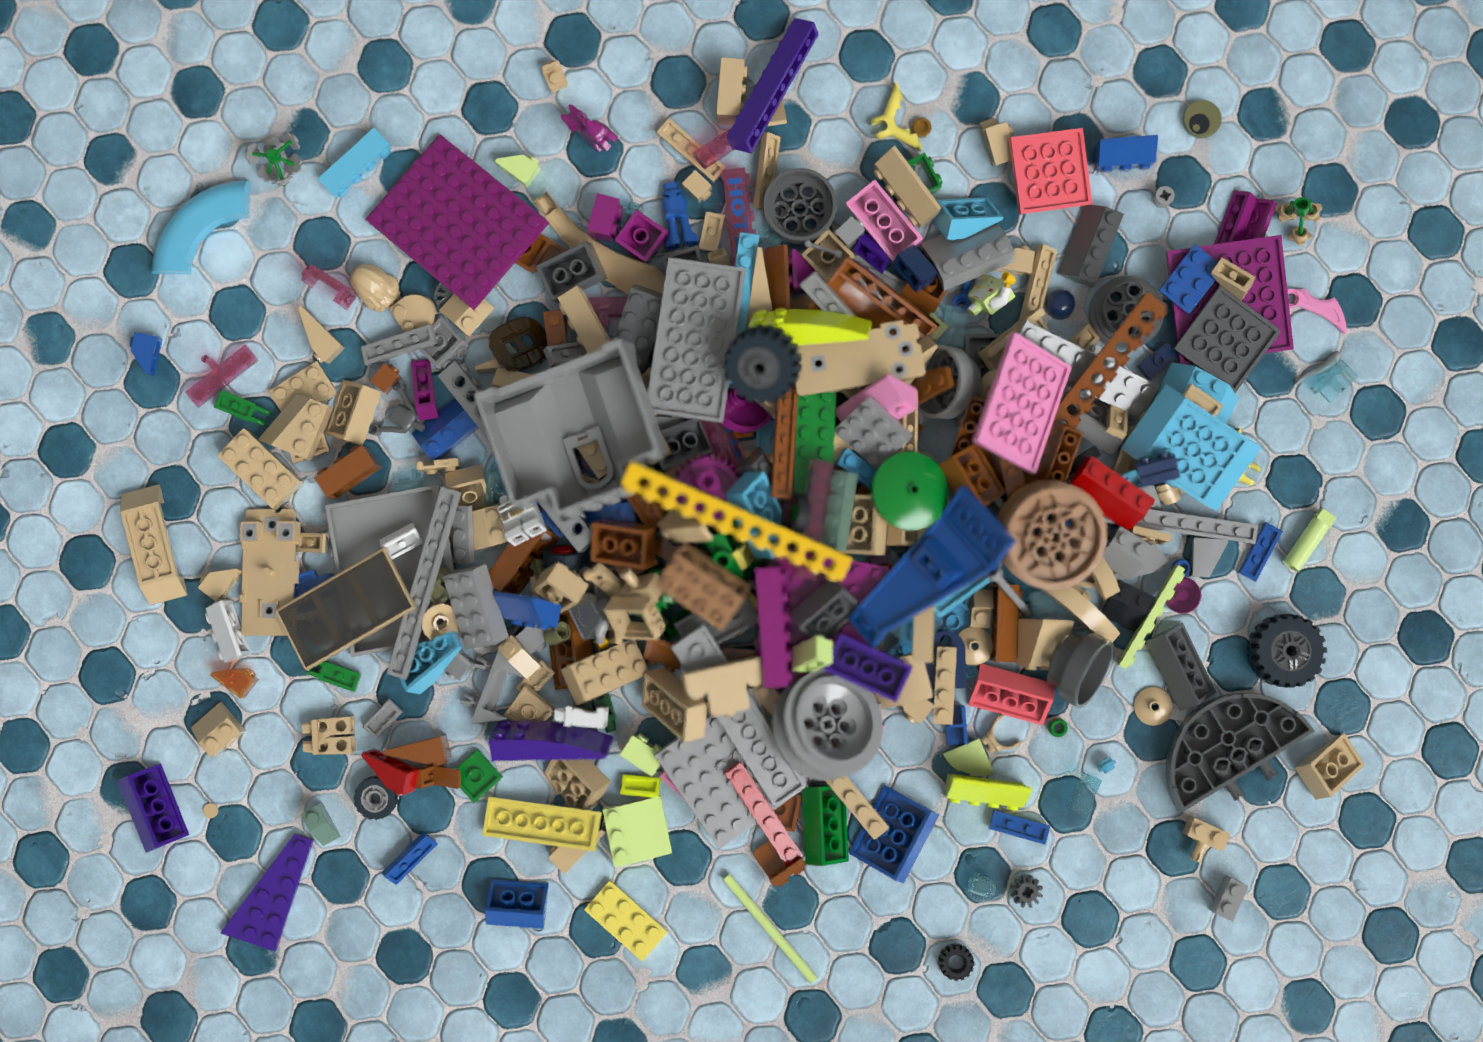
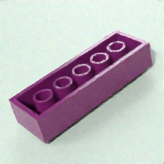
(773, 627)

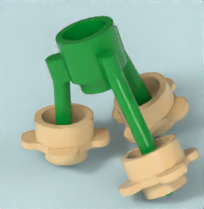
(1305, 210)

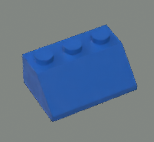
(1125, 153)
(445, 432)
(528, 610)
(516, 903)

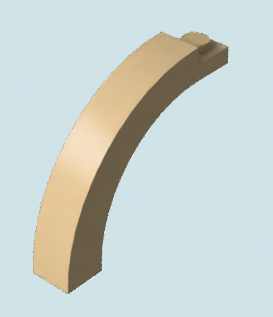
(1084, 612)

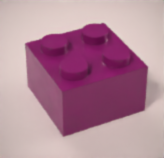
(605, 217)

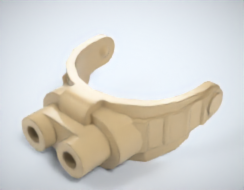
(990, 740)

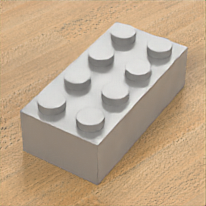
(475, 606)

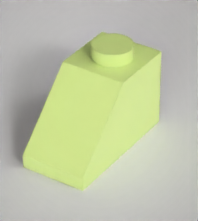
(520, 168)

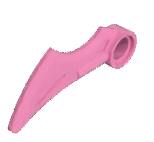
(1327, 309)

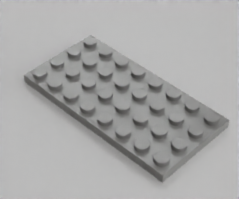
(692, 336)

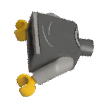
(591, 618)

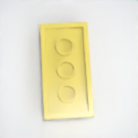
(626, 920)

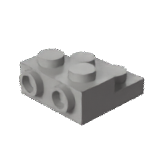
(448, 346)

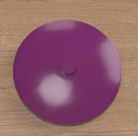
(743, 415)

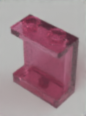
(345, 295)

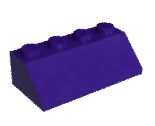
(153, 807)

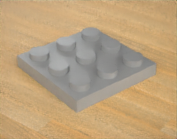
(872, 432)

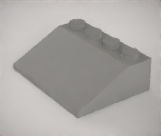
(968, 257)

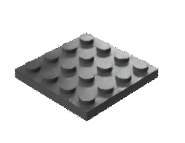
(1227, 338)

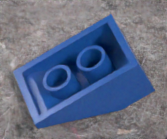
(620, 512)

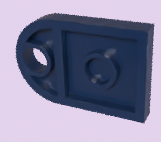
(956, 641)

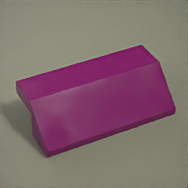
(1245, 218)

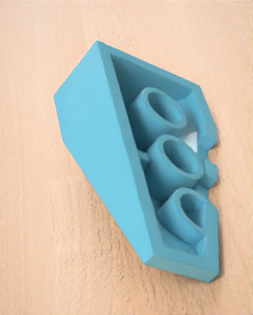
(430, 661)

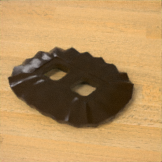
(512, 332)

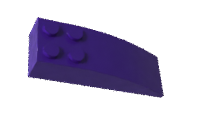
(546, 741)

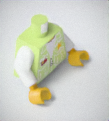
(990, 293)

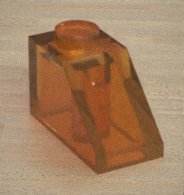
(238, 681)

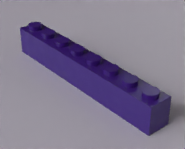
(772, 85)

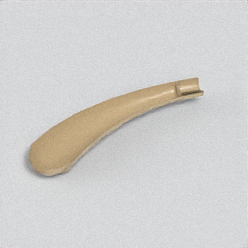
(619, 268)

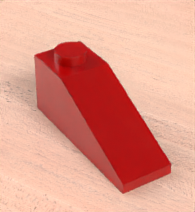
(392, 772)

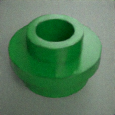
(1062, 731)

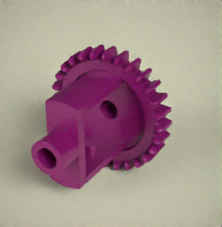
(709, 477)

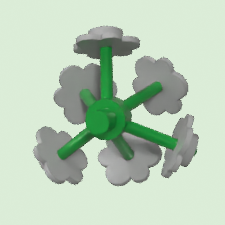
(273, 151)

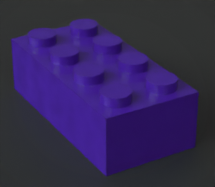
(868, 667)

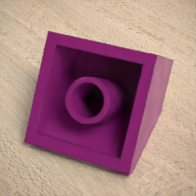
(641, 237)

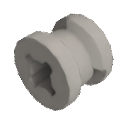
(1161, 200)

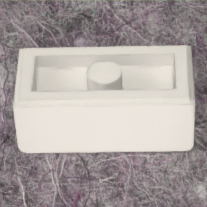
(402, 540)

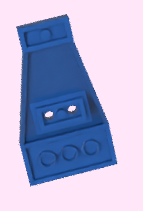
(960, 543)

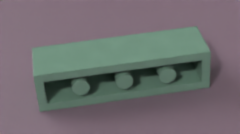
(839, 510)

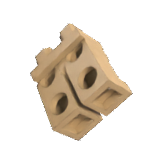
(323, 736)

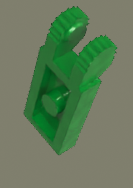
(239, 407)
(337, 676)

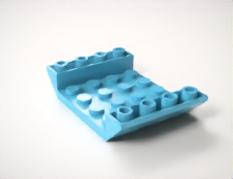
(1206, 449)

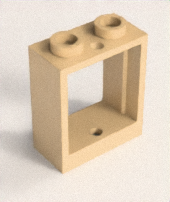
(617, 611)

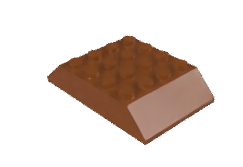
(875, 299)

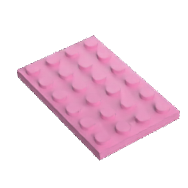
(1022, 403)

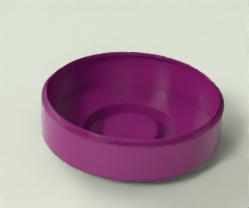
(1186, 597)

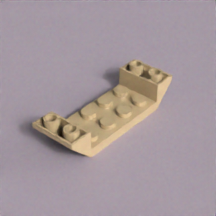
(151, 545)

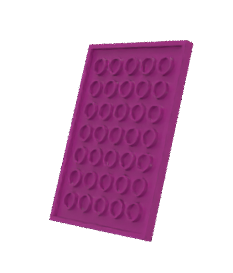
(457, 221)

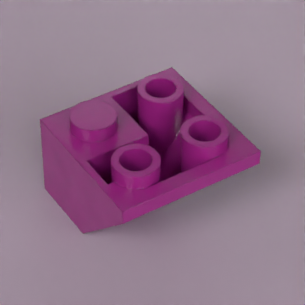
(799, 271)

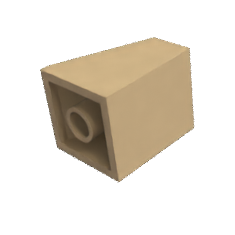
(1040, 641)

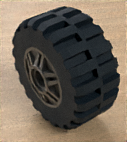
(762, 363)
(1269, 650)

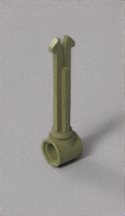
(552, 635)

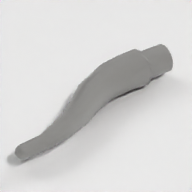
(1327, 365)

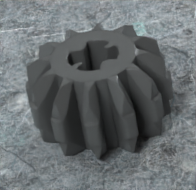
(1032, 894)

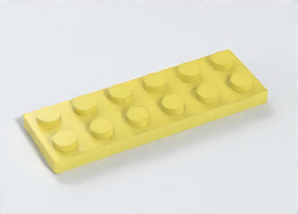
(541, 824)

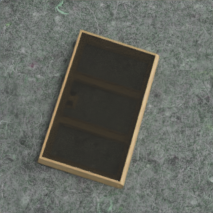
(345, 608)

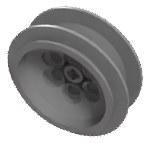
(853, 710)

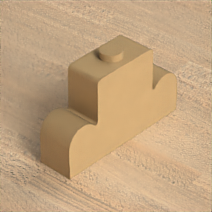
(724, 684)

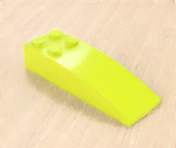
(814, 325)

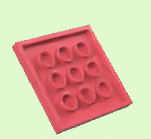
(1050, 171)

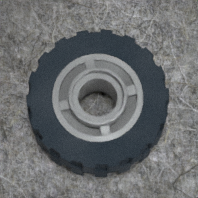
(365, 803)

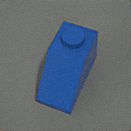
(146, 351)

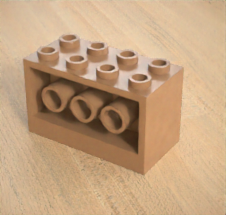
(703, 586)

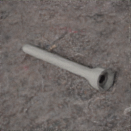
(996, 575)

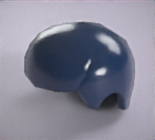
(1060, 304)

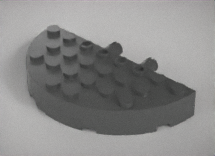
(1227, 741)

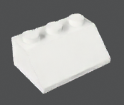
(227, 631)

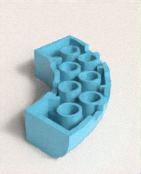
(195, 221)

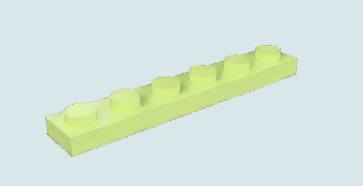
(1165, 593)

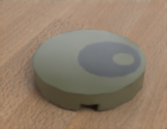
(1202, 119)

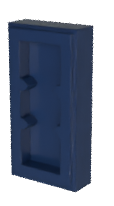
(1158, 361)

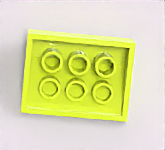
(986, 791)

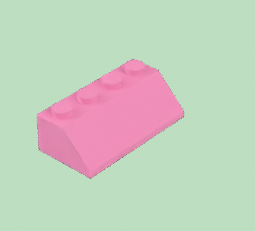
(883, 220)
(889, 392)

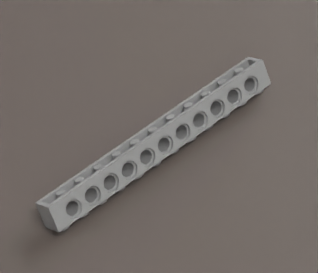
(451, 378)

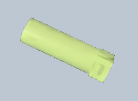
(1309, 539)

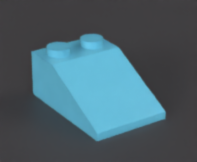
(965, 216)

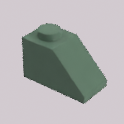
(320, 824)

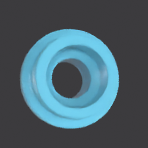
(1106, 765)

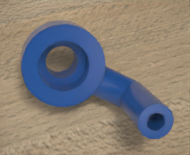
(962, 298)

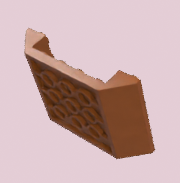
(1056, 456)

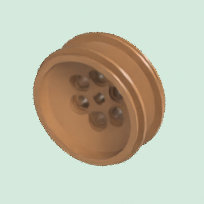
(1029, 509)

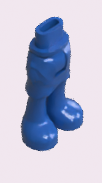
(675, 207)

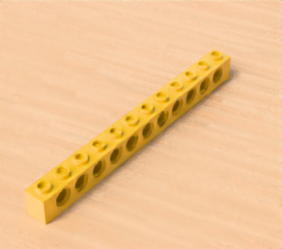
(840, 561)

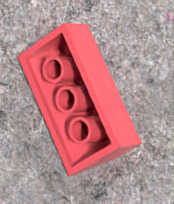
(1011, 694)

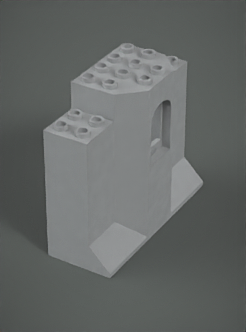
(544, 415)

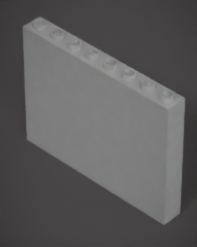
(357, 532)

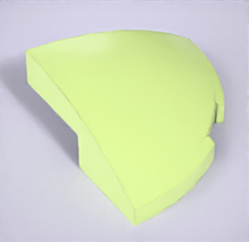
(970, 759)

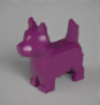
(591, 130)

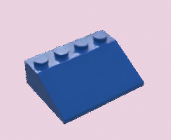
(900, 845)

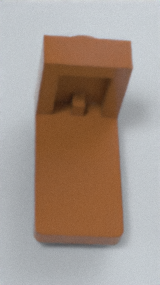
(439, 776)

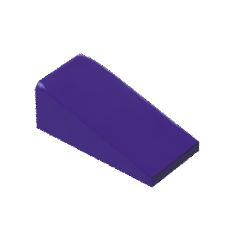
(871, 252)

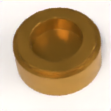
(921, 127)

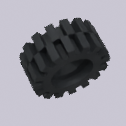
(956, 974)

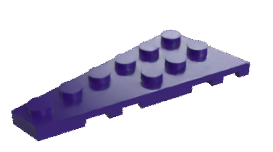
(267, 907)

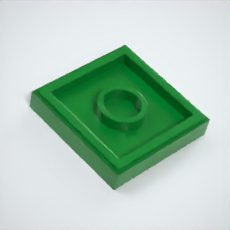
(477, 775)

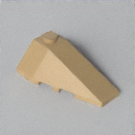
(760, 293)

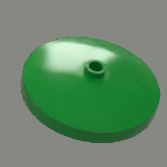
(893, 493)

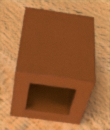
(386, 378)

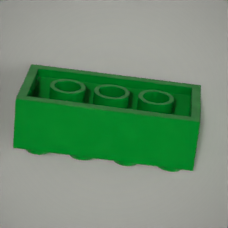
(824, 826)

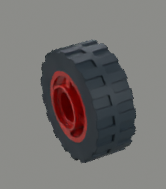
(564, 555)

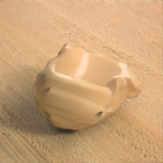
(374, 287)

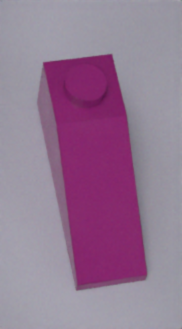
(424, 390)

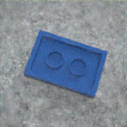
(1189, 279)

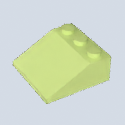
(637, 831)

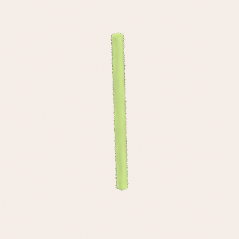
(770, 928)

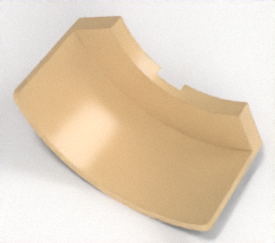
(915, 689)

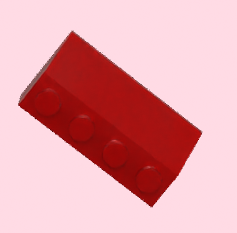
(1114, 495)

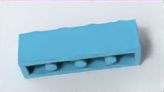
(355, 163)

